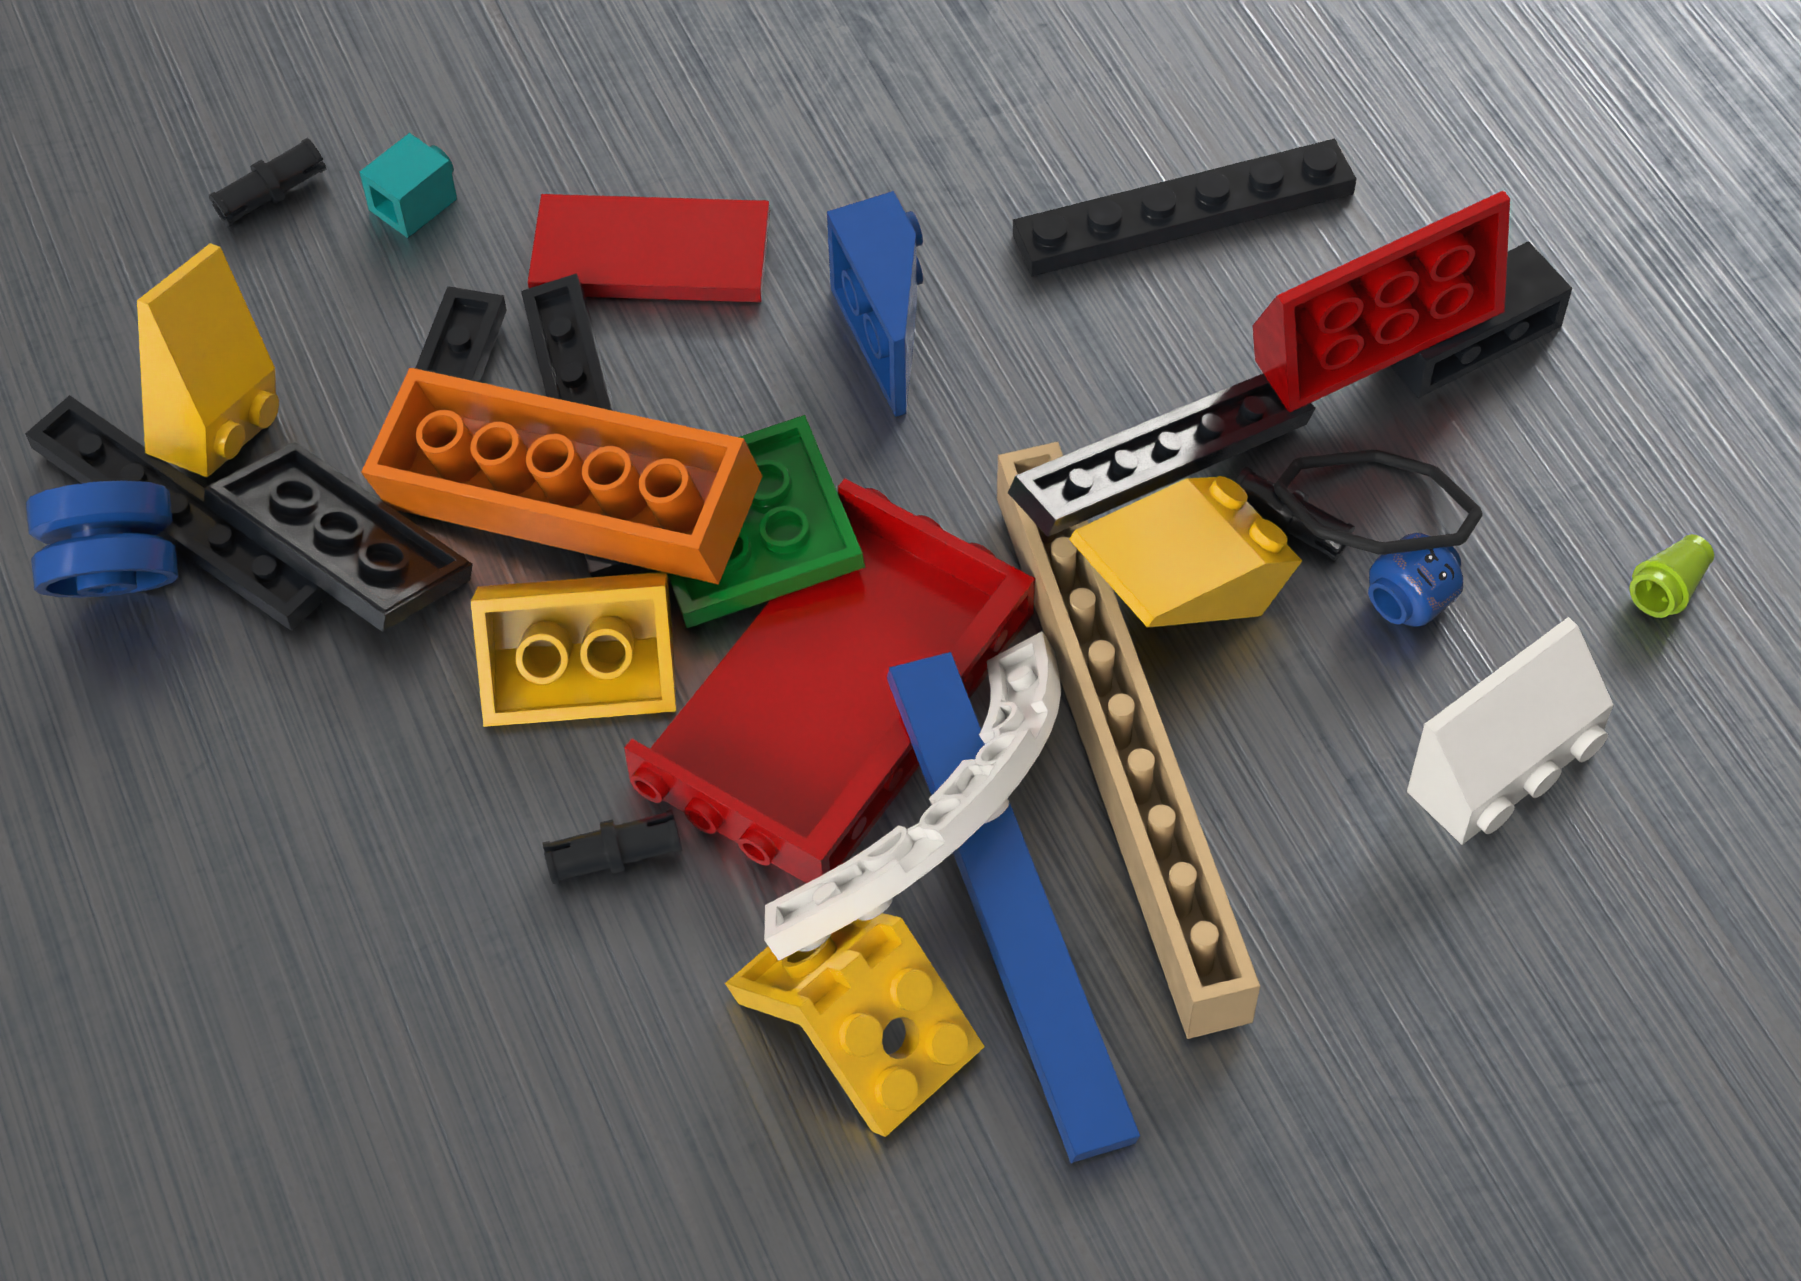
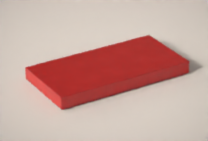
(653, 246)

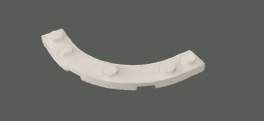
(1018, 723)

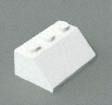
(1511, 734)

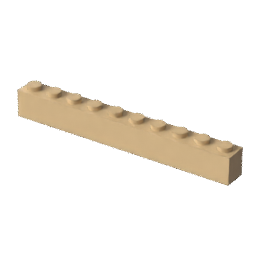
(1135, 771)

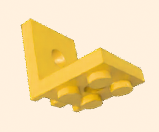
(848, 997)

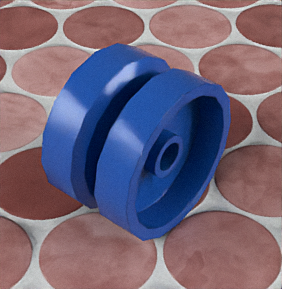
(101, 539)

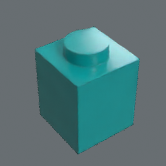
(409, 184)

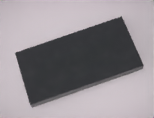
(338, 535)

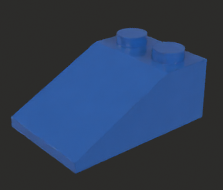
(876, 286)

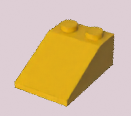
(202, 366)
(1190, 554)

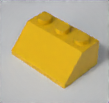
(574, 649)

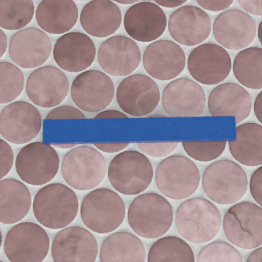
(1018, 924)

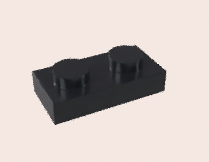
(463, 333)

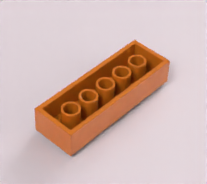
(564, 474)

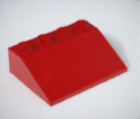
(1386, 304)

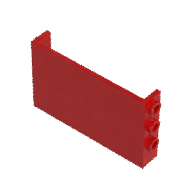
(797, 726)

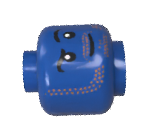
(1415, 584)

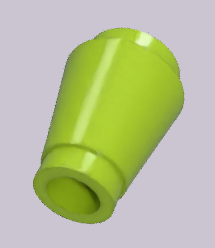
(1671, 576)

